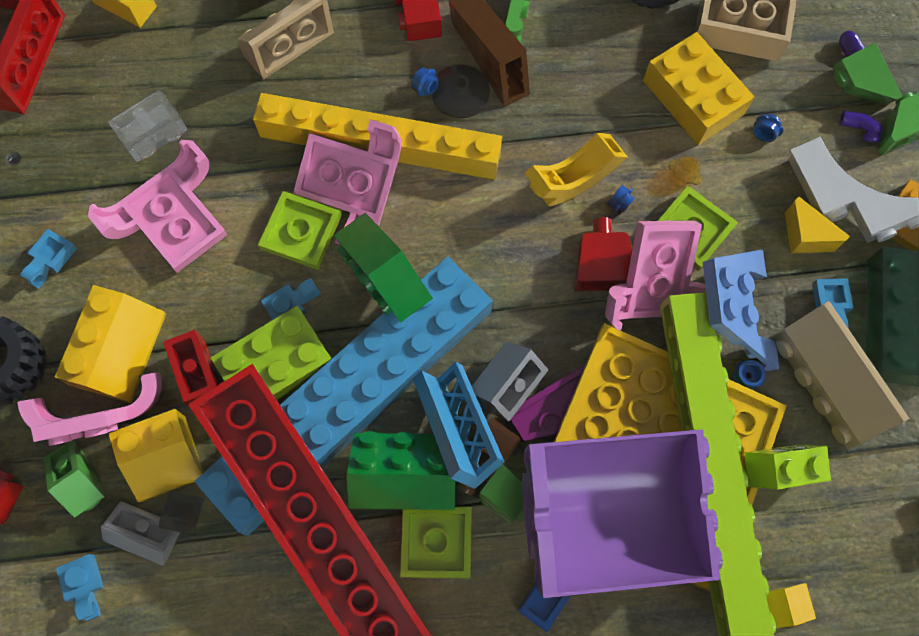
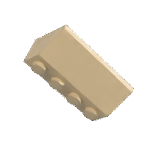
(839, 377)

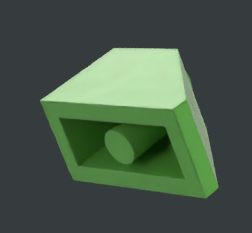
(867, 76)
(901, 124)
(72, 479)
(504, 495)

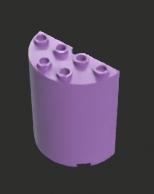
(620, 513)

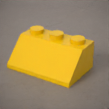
(110, 344)

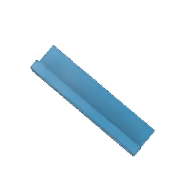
(452, 430)

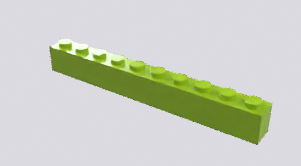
(704, 404)

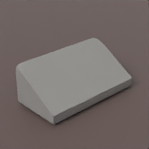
(138, 533)

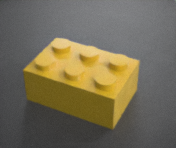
(697, 88)

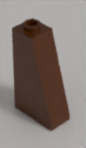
(493, 48)

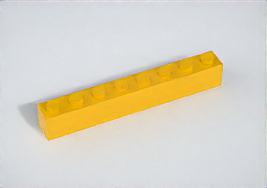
(421, 142)

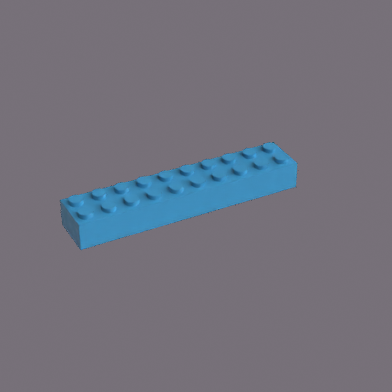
(363, 381)

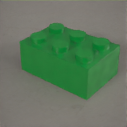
(382, 268)
(398, 473)

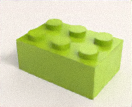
(282, 352)

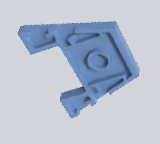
(731, 305)

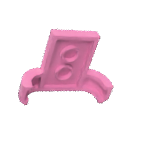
(351, 176)
(167, 211)
(658, 268)
(59, 430)

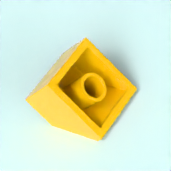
(156, 454)

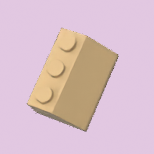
(286, 35)

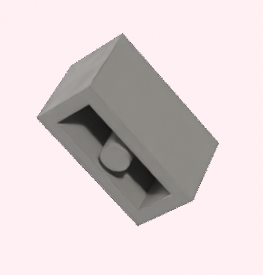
(508, 380)

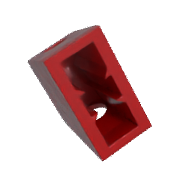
(602, 258)

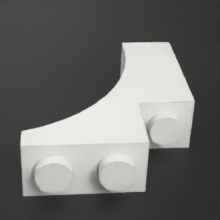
(836, 193)

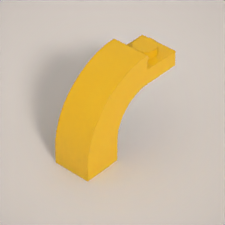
(578, 172)

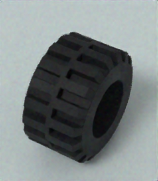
(22, 361)

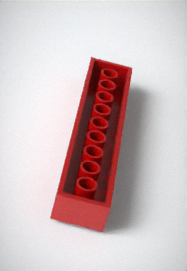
(304, 509)

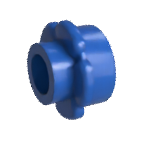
(425, 81)
(767, 127)
(621, 199)
(752, 367)

